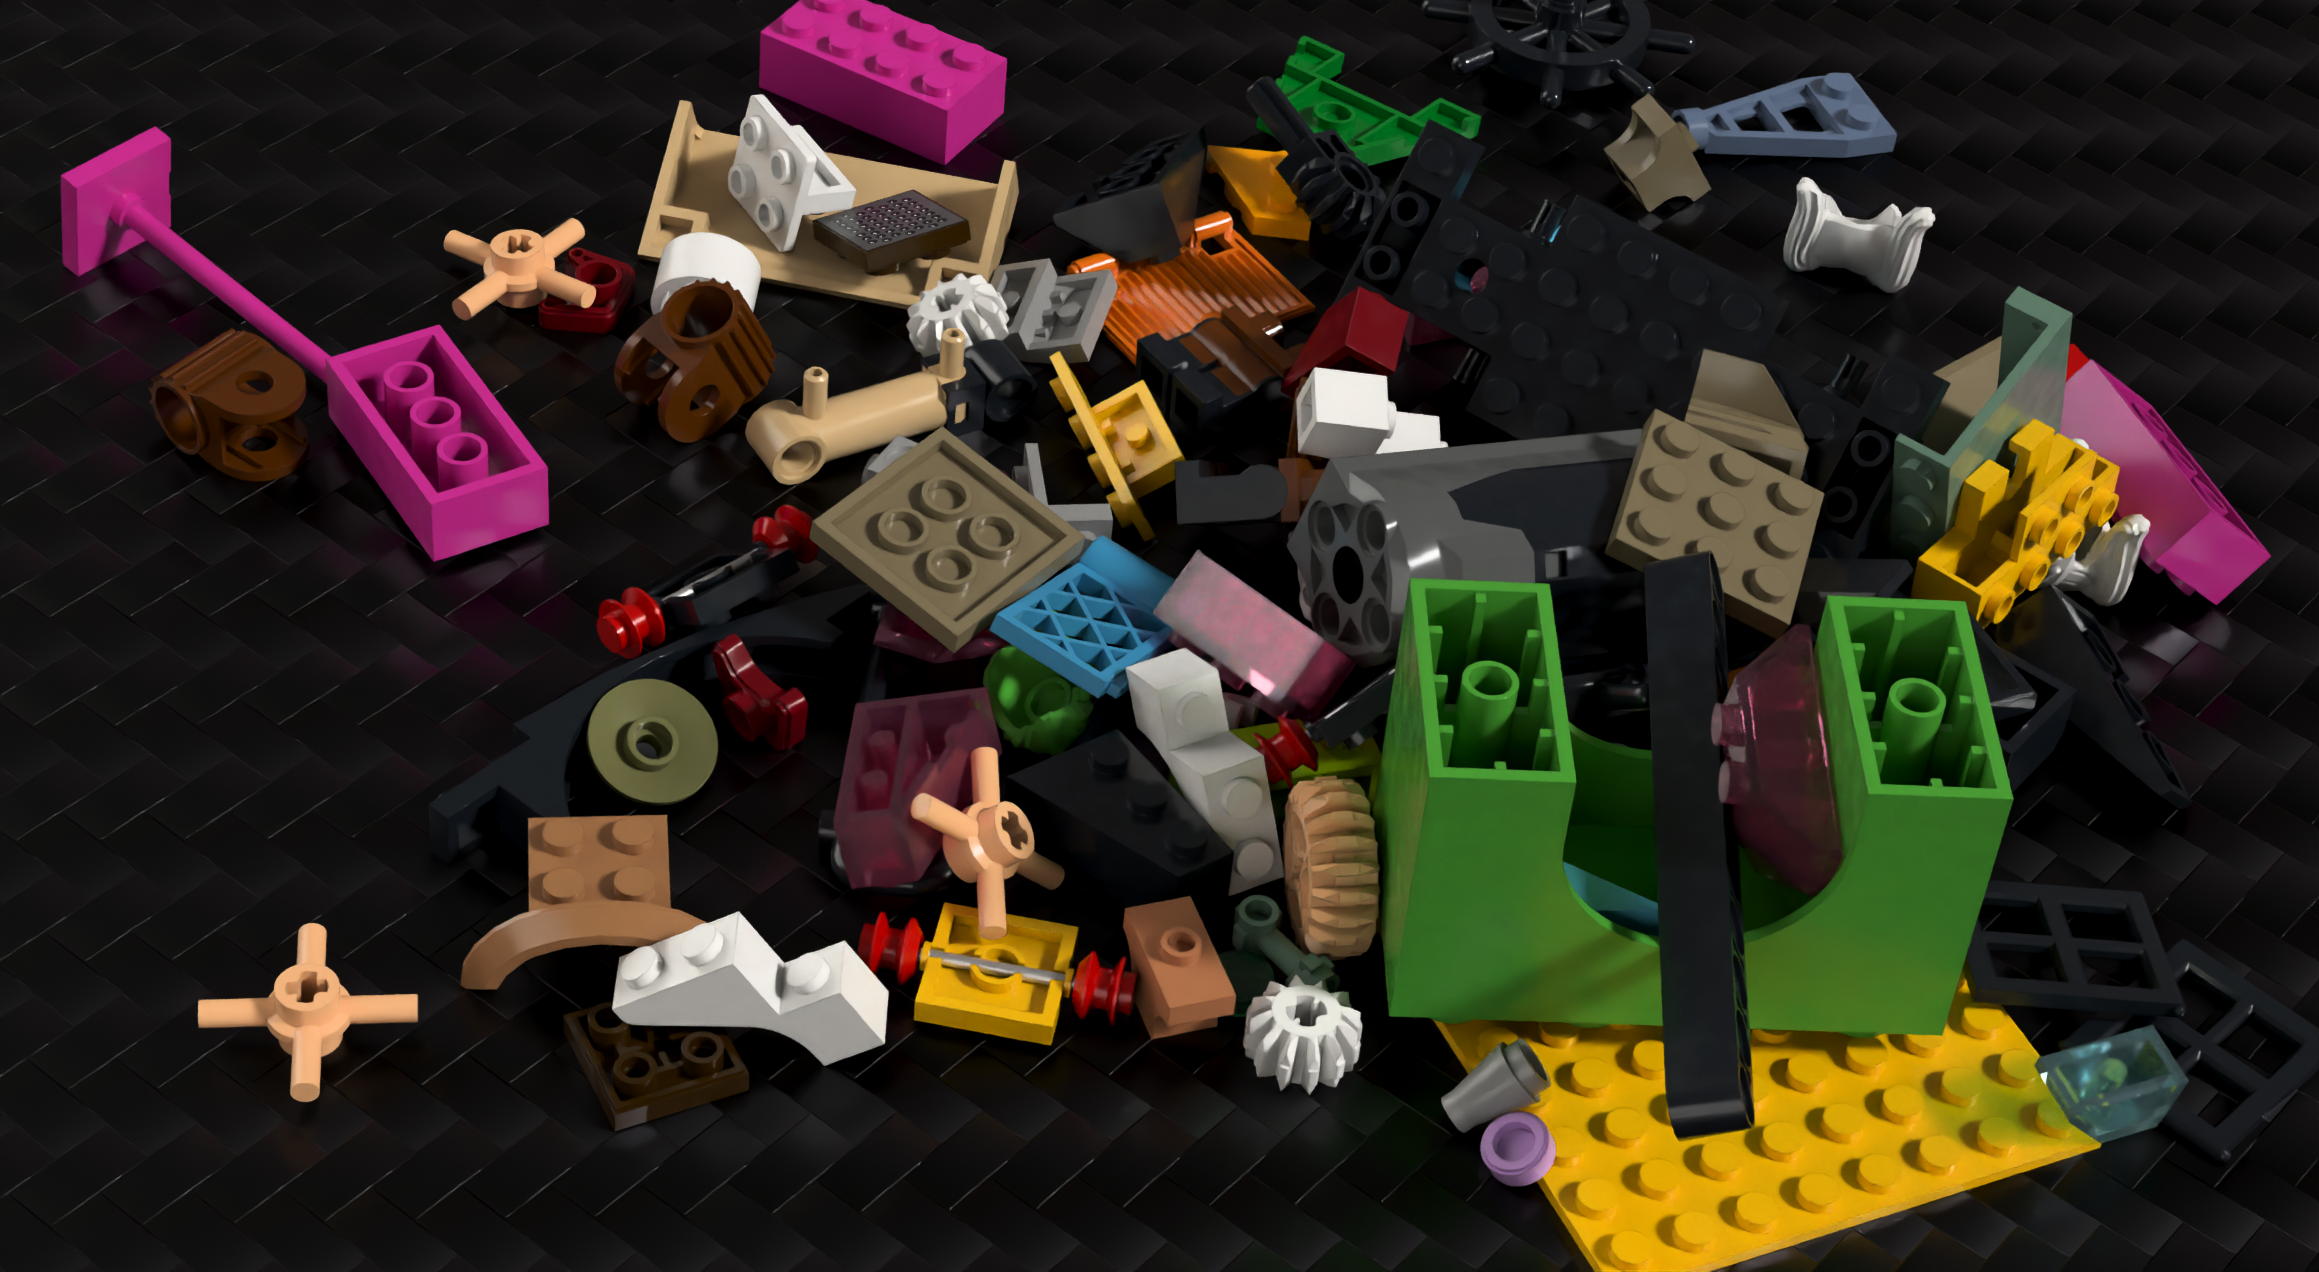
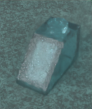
(2114, 1083)

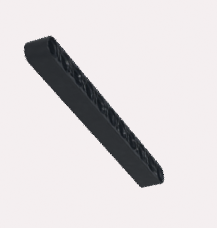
(1696, 855)

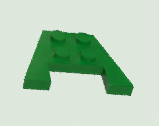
(1365, 125)

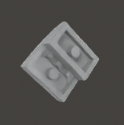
(1052, 310)

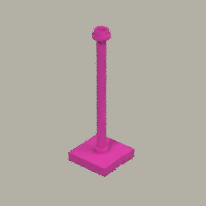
(127, 201)

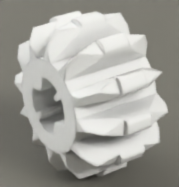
(959, 304)
(1302, 1034)

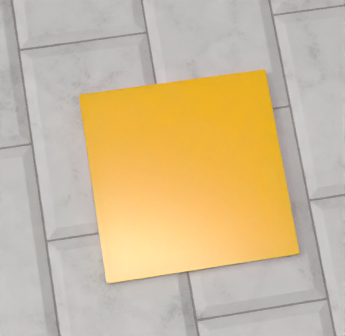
(1835, 1142)

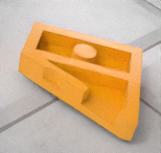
(1259, 191)

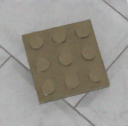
(1705, 495)
(947, 538)

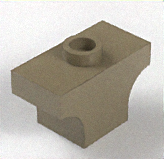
(1657, 157)

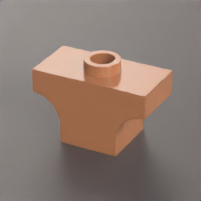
(1177, 969)

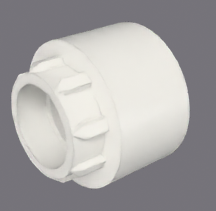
(702, 258)

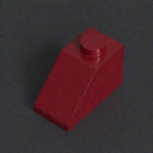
(1353, 335)

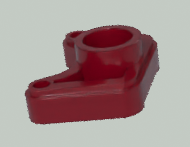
(613, 286)
(754, 701)

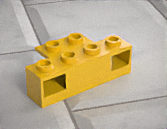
(2017, 525)

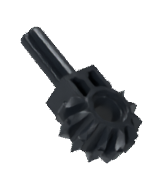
(1319, 167)

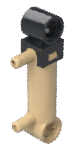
(946, 392)

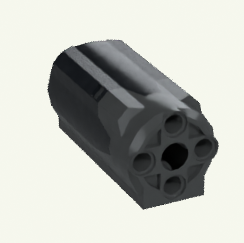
(1473, 515)

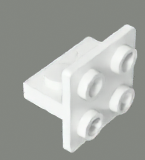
(783, 175)

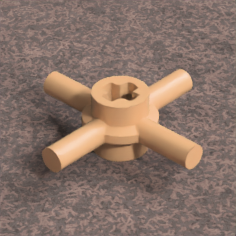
(519, 269)
(987, 842)
(308, 1011)

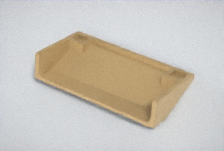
(696, 198)

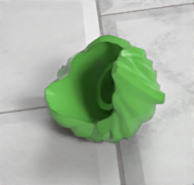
(1035, 703)

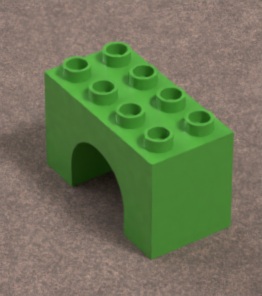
(1498, 788)

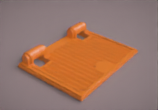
(1192, 287)

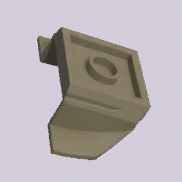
(1745, 410)

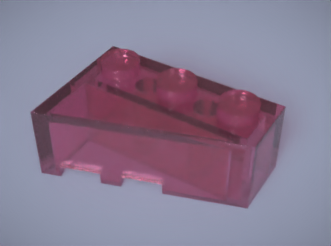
(1252, 641)
(892, 757)

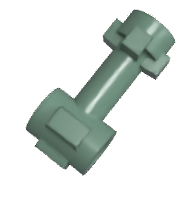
(1258, 931)

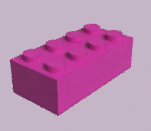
(884, 74)
(437, 442)
(2191, 523)

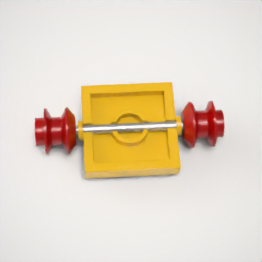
(1000, 984)

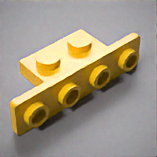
(1129, 439)

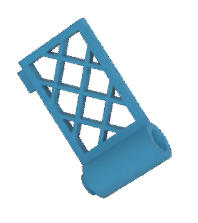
(1103, 585)

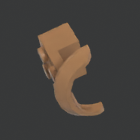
(587, 887)

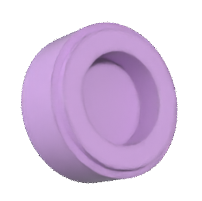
(1518, 1148)

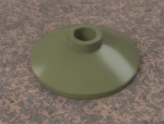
(669, 722)

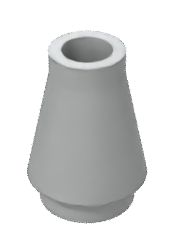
(1498, 1085)

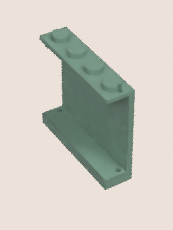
(2029, 387)

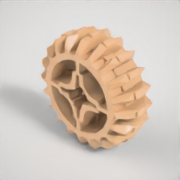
(1330, 867)

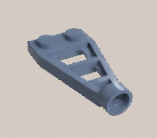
(1835, 100)

